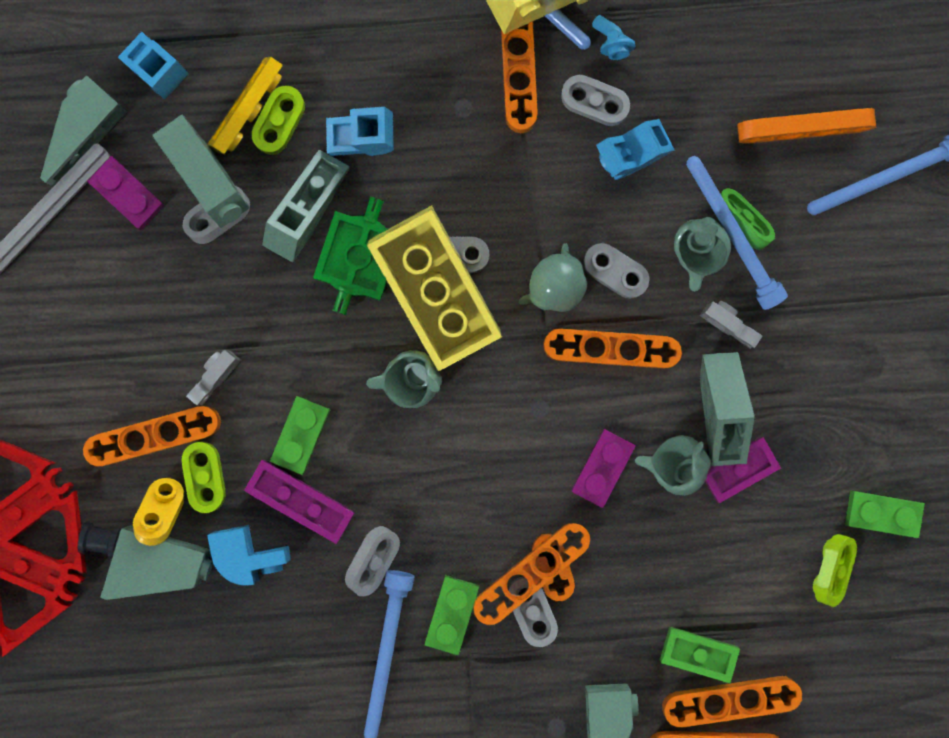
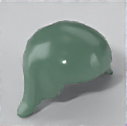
(701, 248)
(557, 283)
(409, 379)
(678, 465)

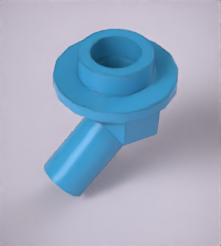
(617, 44)

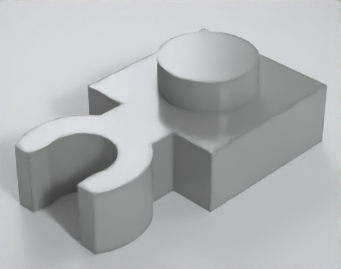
(724, 318)
(218, 369)

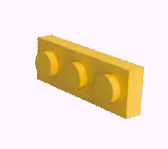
(246, 106)

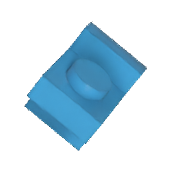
(153, 65)
(361, 132)
(634, 149)
(235, 557)

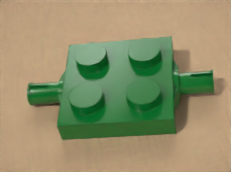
(347, 259)

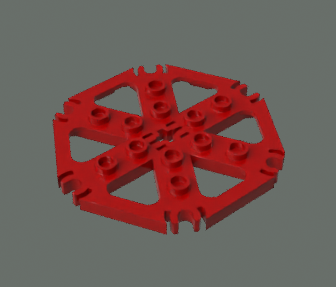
(27, 566)

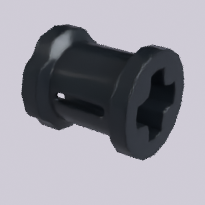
(97, 540)

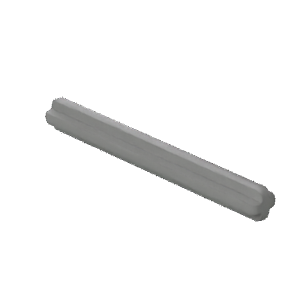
(51, 204)

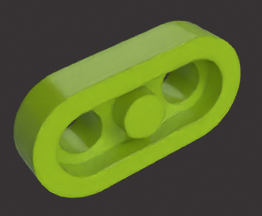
(275, 120)
(202, 477)
(835, 570)

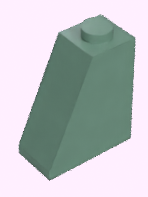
(201, 171)
(726, 408)
(154, 569)

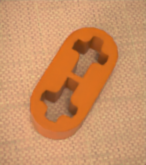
(543, 566)

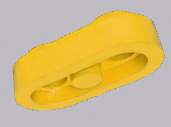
(158, 508)

